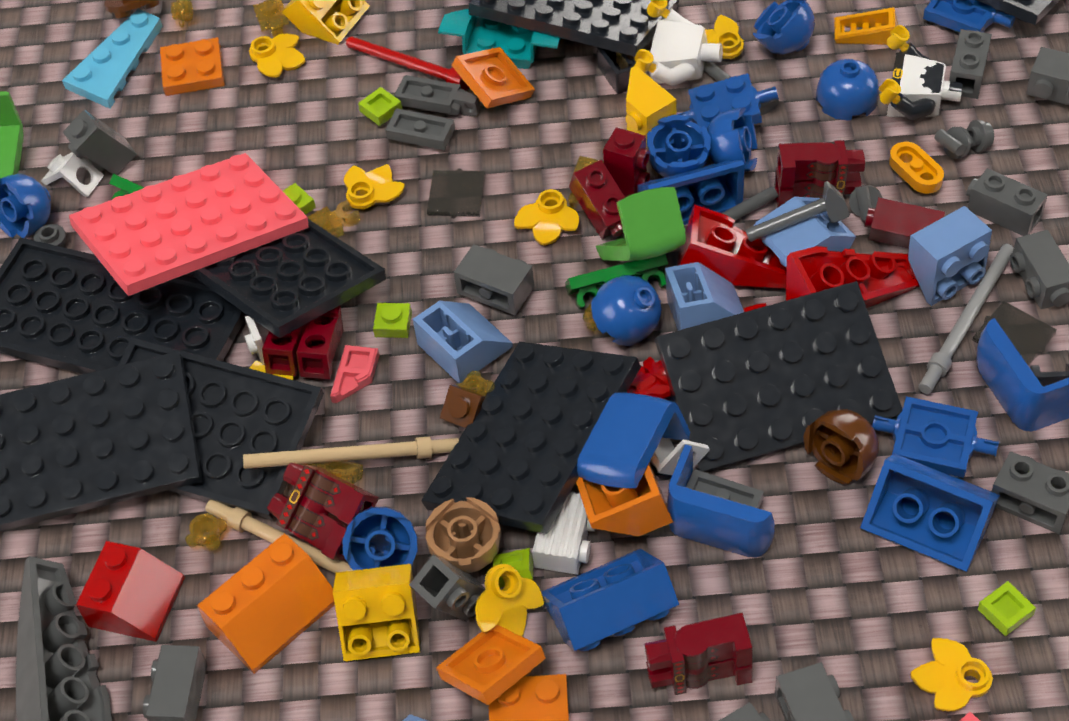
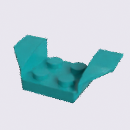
(485, 34)

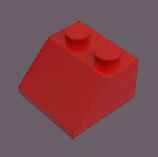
(129, 592)

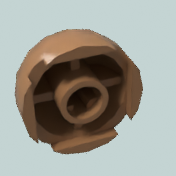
(464, 533)

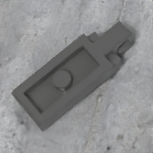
(437, 96)

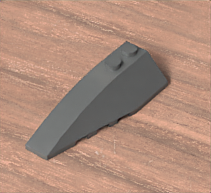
(52, 660)

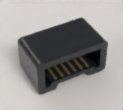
(615, 68)

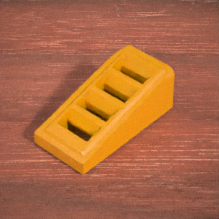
(876, 27)

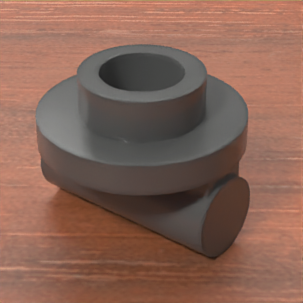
(954, 141)
(863, 198)

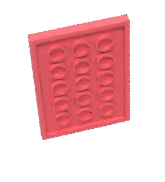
(187, 223)

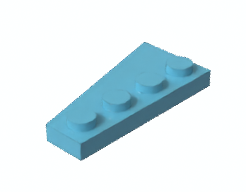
(109, 64)

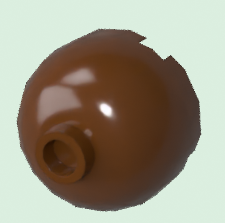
(842, 445)

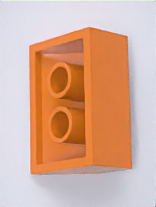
(625, 509)
(267, 603)

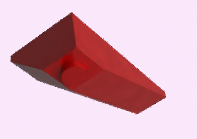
(728, 252)
(878, 274)

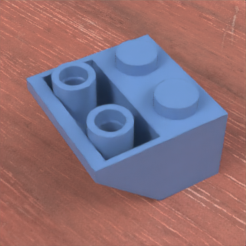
(807, 233)
(949, 254)
(699, 295)
(459, 338)

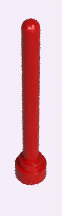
(449, 75)

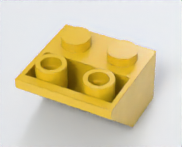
(325, 18)
(376, 612)

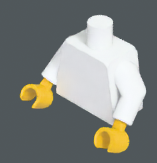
(677, 48)

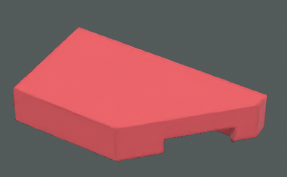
(354, 371)

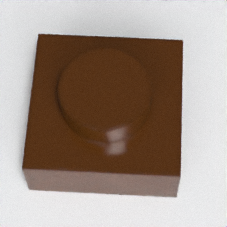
(461, 405)

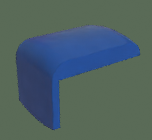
(1015, 384)
(628, 438)
(716, 519)

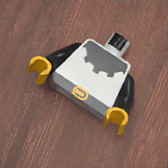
(916, 81)

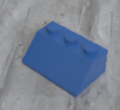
(711, 187)
(929, 511)
(610, 599)

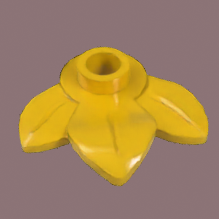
(726, 33)
(276, 54)
(371, 187)
(547, 217)
(509, 605)
(947, 675)

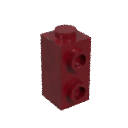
(627, 160)
(598, 197)
(895, 221)

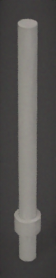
(941, 361)

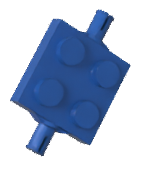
(965, 15)
(725, 95)
(936, 435)

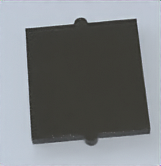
(456, 193)
(1023, 330)

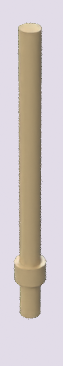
(421, 448)
(242, 521)

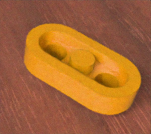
(920, 170)

